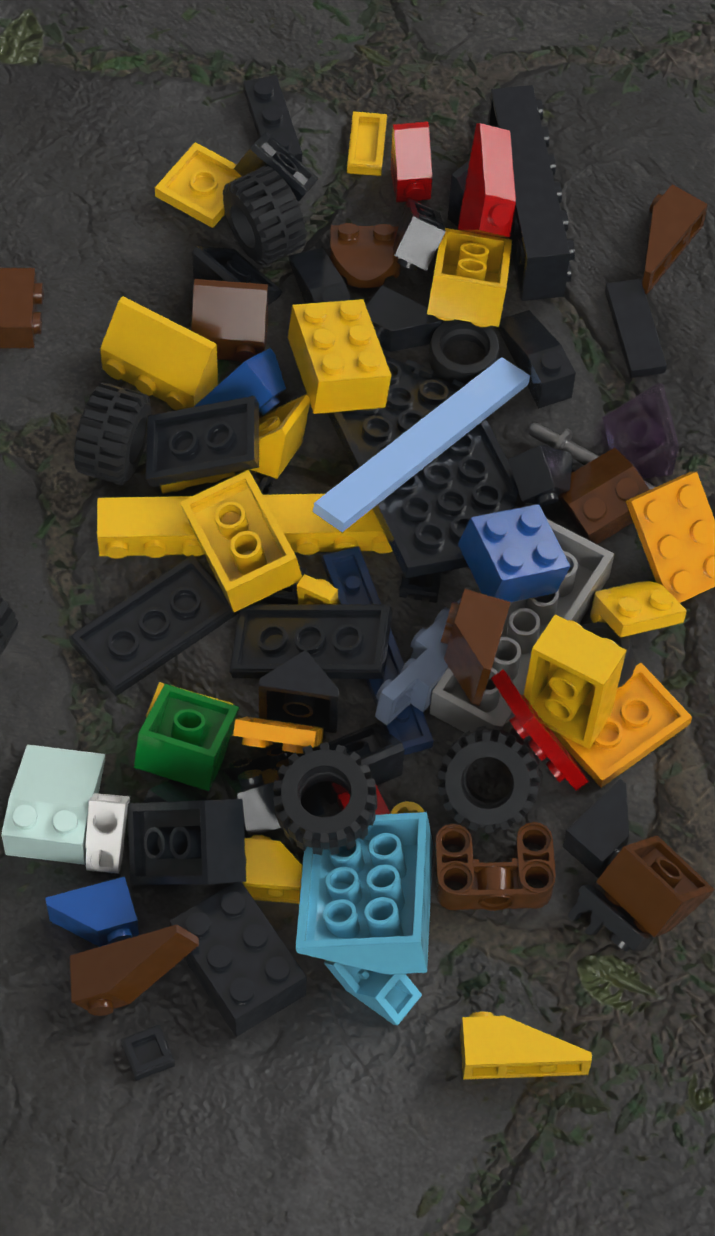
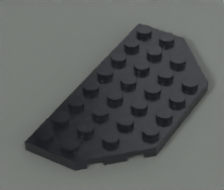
(435, 505)

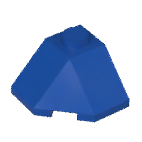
(254, 377)

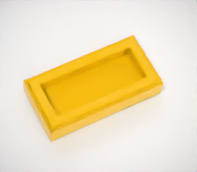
(367, 143)

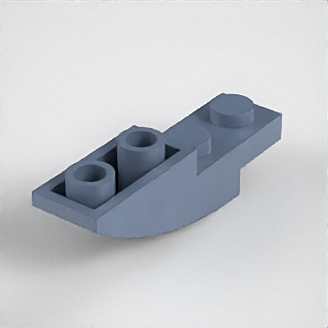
(418, 675)

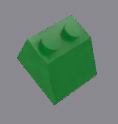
(185, 737)

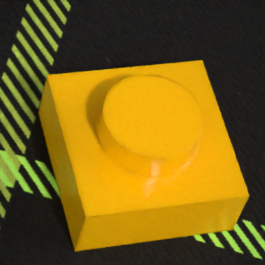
(316, 591)

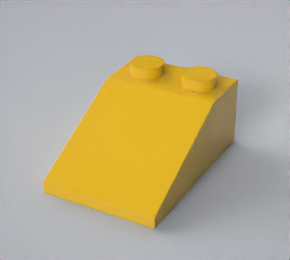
(242, 540)

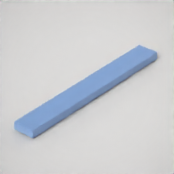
(420, 444)

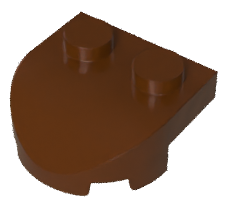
(364, 253)

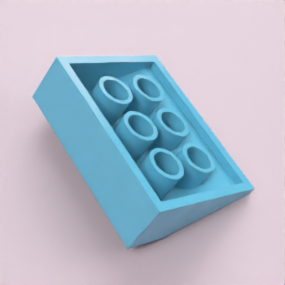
(371, 900)

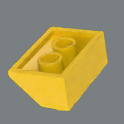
(159, 356)

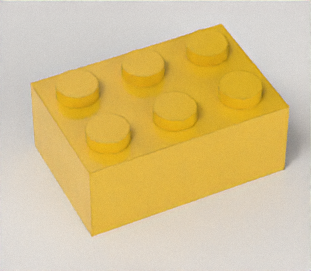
(470, 278)
(339, 356)
(573, 679)

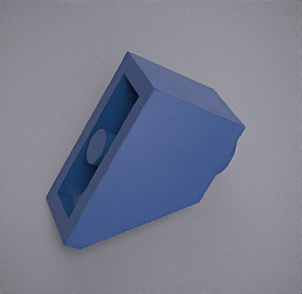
(96, 912)

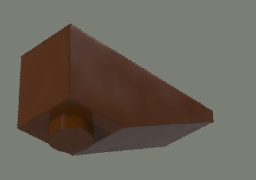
(672, 226)
(126, 969)

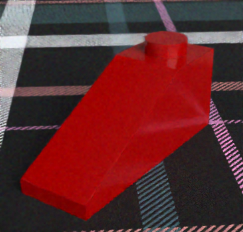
(490, 184)

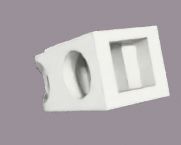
(106, 832)

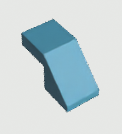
(386, 994)

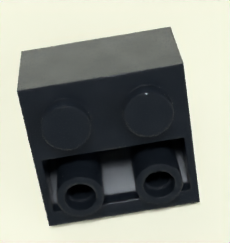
(254, 784)

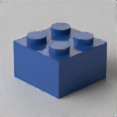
(514, 554)

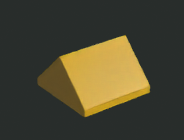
(281, 435)

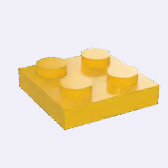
(198, 184)

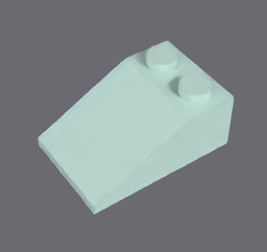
(51, 804)

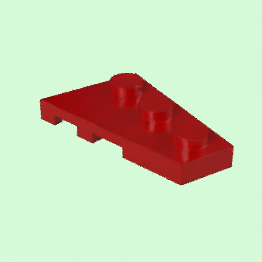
(543, 740)

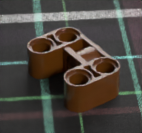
(494, 884)

